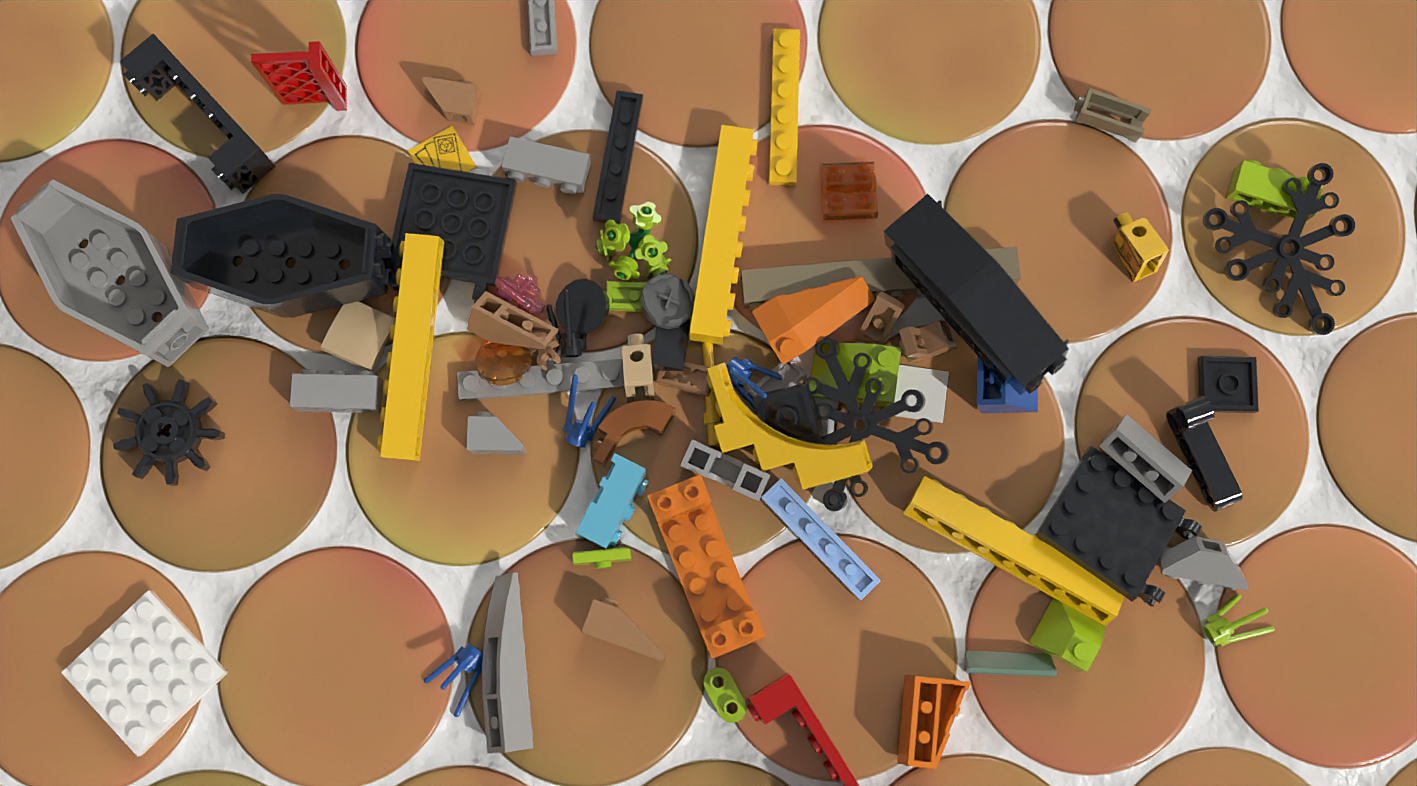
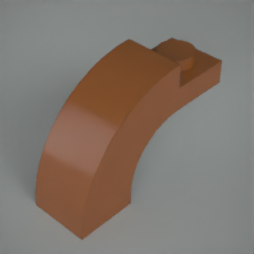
(628, 418)

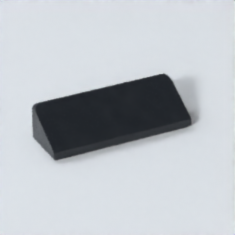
(670, 348)

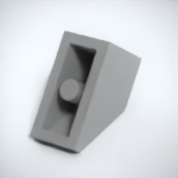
(491, 436)

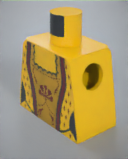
(1138, 246)

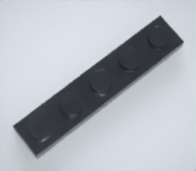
(618, 157)

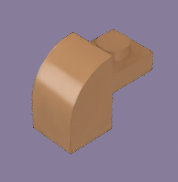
(927, 341)

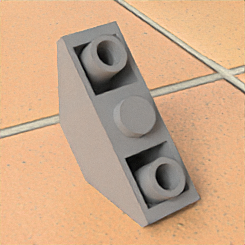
(1203, 562)

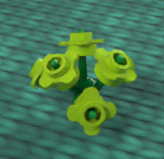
(643, 244)

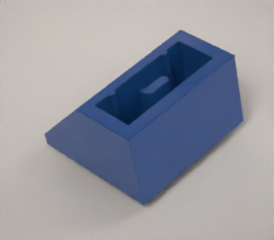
(997, 398)

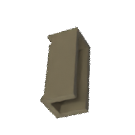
(1115, 106)

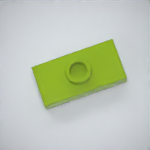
(602, 558)

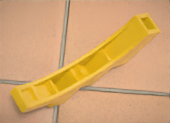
(813, 462)

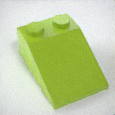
(884, 367)

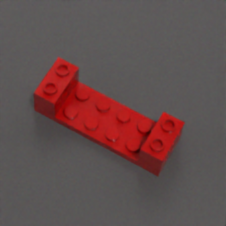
(783, 695)

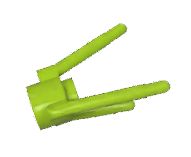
(1220, 631)

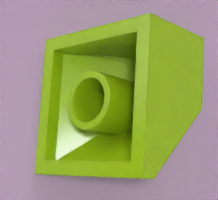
(1068, 636)

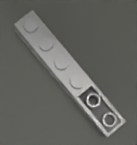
(505, 671)

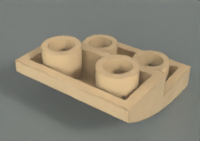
(358, 335)

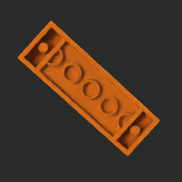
(705, 566)

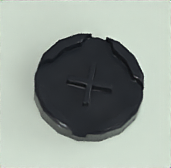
(587, 303)

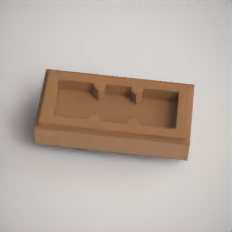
(691, 380)

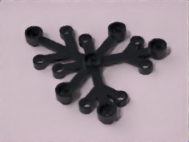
(1300, 278)
(847, 394)

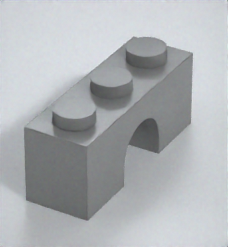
(725, 469)

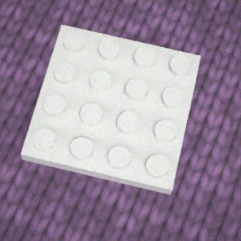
(144, 673)

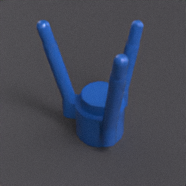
(740, 374)
(580, 431)
(468, 659)

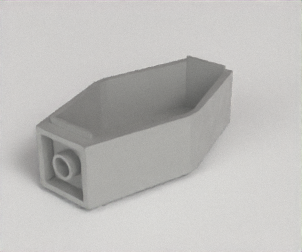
(85, 278)

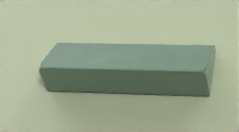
(1009, 663)

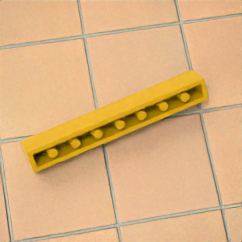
(722, 234)
(411, 348)
(1012, 550)

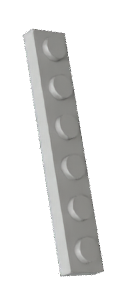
(557, 379)

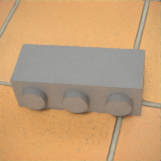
(546, 165)
(336, 392)
(1145, 458)

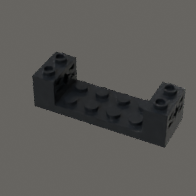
(156, 71)

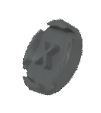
(667, 301)

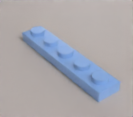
(820, 539)

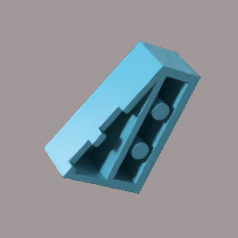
(613, 502)

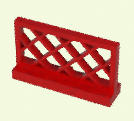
(303, 76)

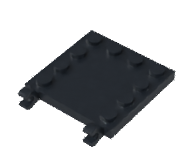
(465, 212)
(1114, 526)

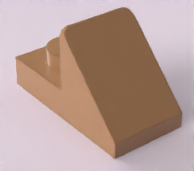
(880, 319)

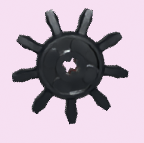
(152, 432)

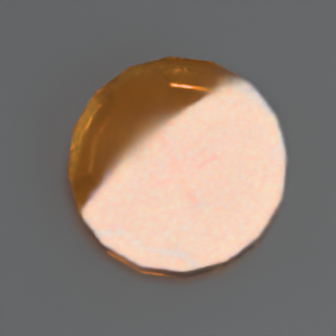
(502, 363)

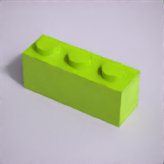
(1263, 188)

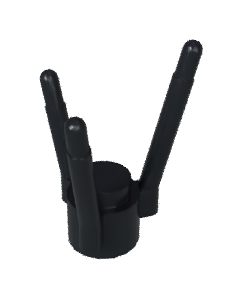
(570, 344)

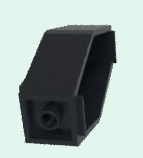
(268, 235)
(975, 296)

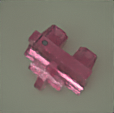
(510, 289)

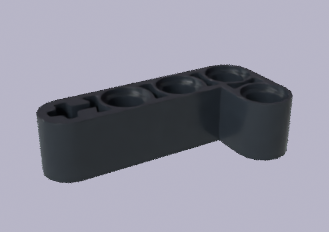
(1203, 453)

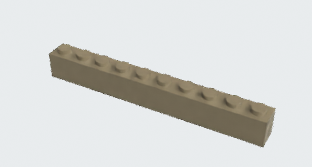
(879, 275)

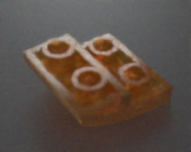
(848, 191)

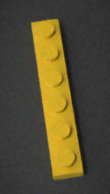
(784, 107)

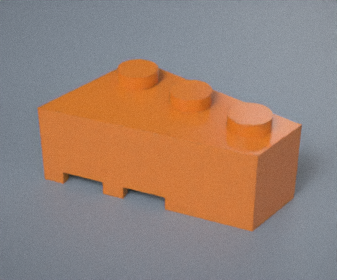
(927, 718)

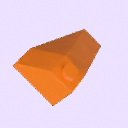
(805, 317)

